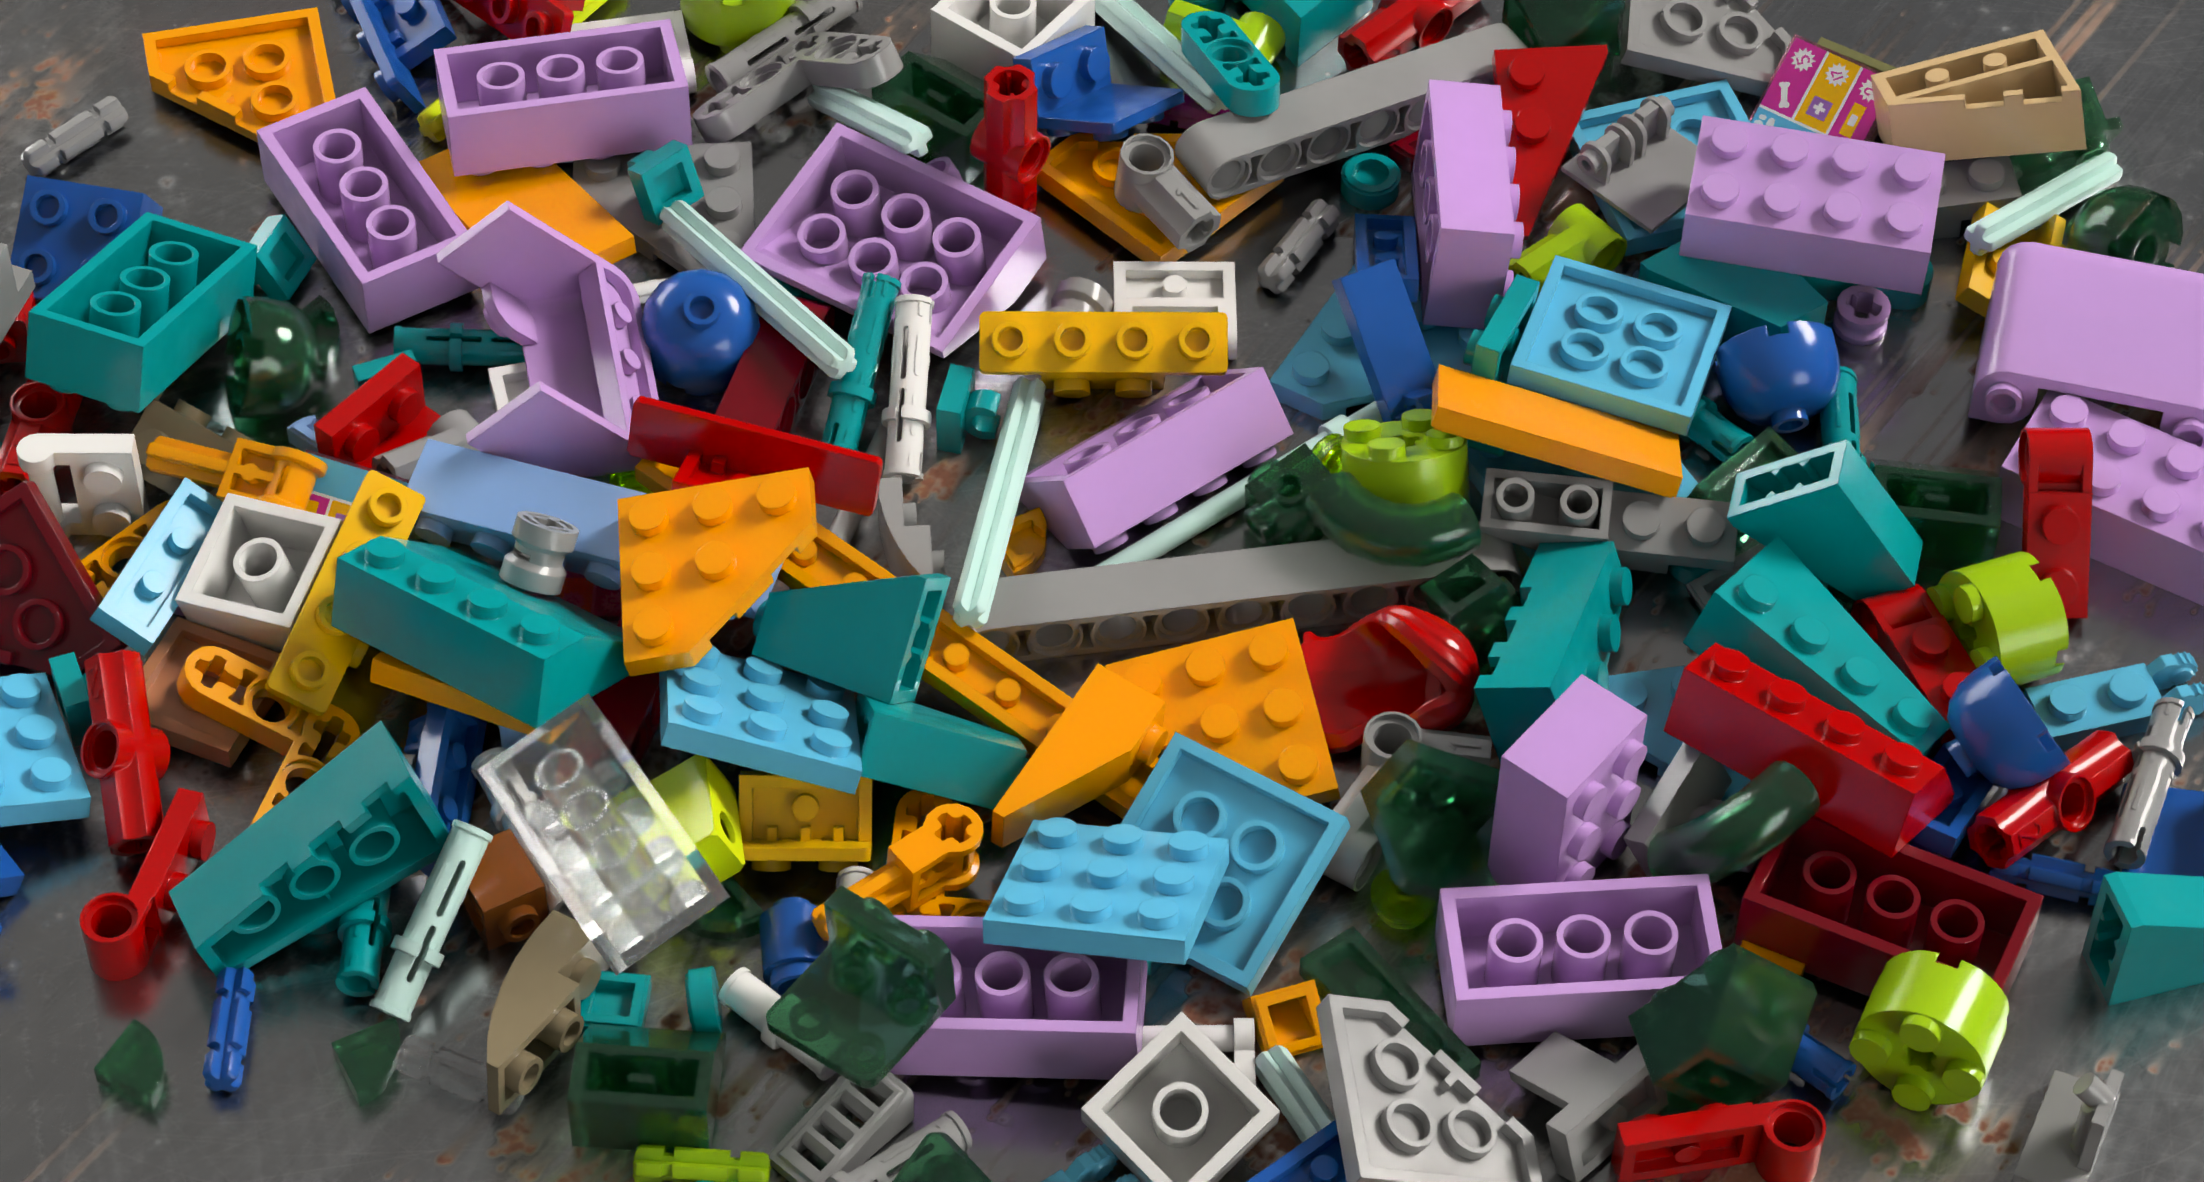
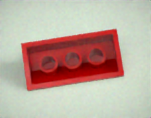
(1863, 778)

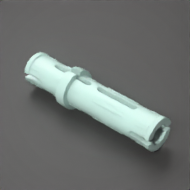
(431, 921)

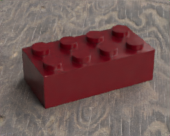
(1855, 909)

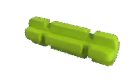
(699, 1164)

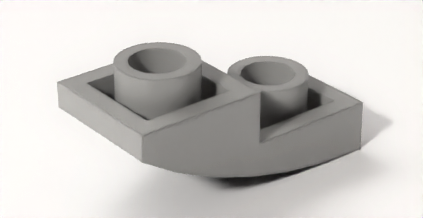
(903, 541)

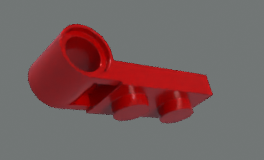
(2058, 509)
(1917, 642)
(148, 908)
(1722, 1137)

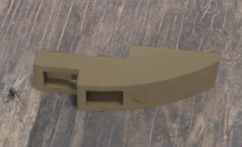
(539, 1007)

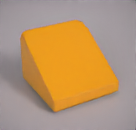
(1286, 1018)

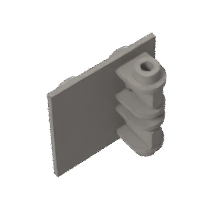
(1639, 165)

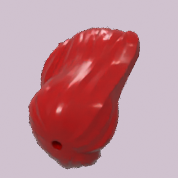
(1389, 664)

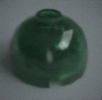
(2127, 225)
(272, 358)

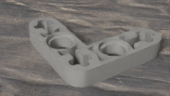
(814, 59)

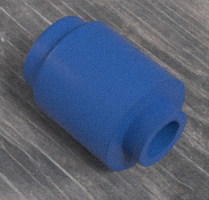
(788, 942)

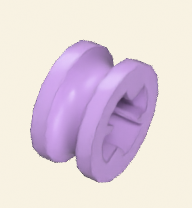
(1863, 300)

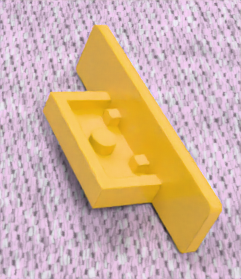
(1103, 348)
(314, 650)

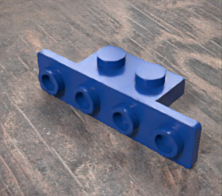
(400, 38)

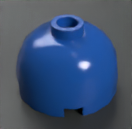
(698, 330)
(1781, 376)
(2000, 731)

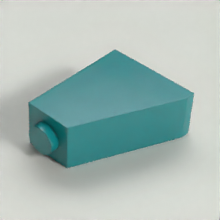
(1755, 294)
(1831, 518)
(855, 633)
(936, 752)
(2146, 935)

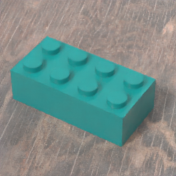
(139, 312)

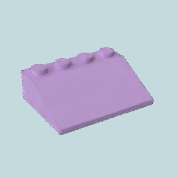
(889, 214)

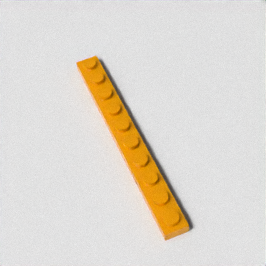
(959, 659)

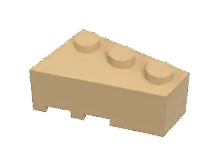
(1983, 102)

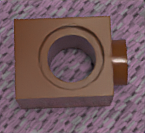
(505, 894)

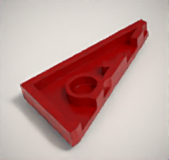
(1547, 100)

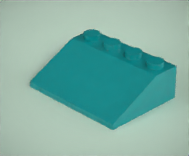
(474, 629)

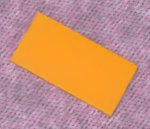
(541, 192)
(1556, 431)

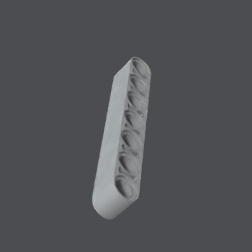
(1334, 115)

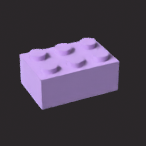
(1568, 789)

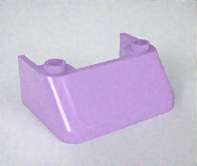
(577, 340)

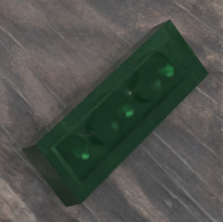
(1355, 969)

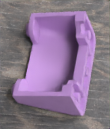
(2092, 332)

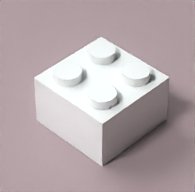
(993, 32)
(256, 569)
(1180, 1109)

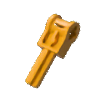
(251, 470)
(923, 863)

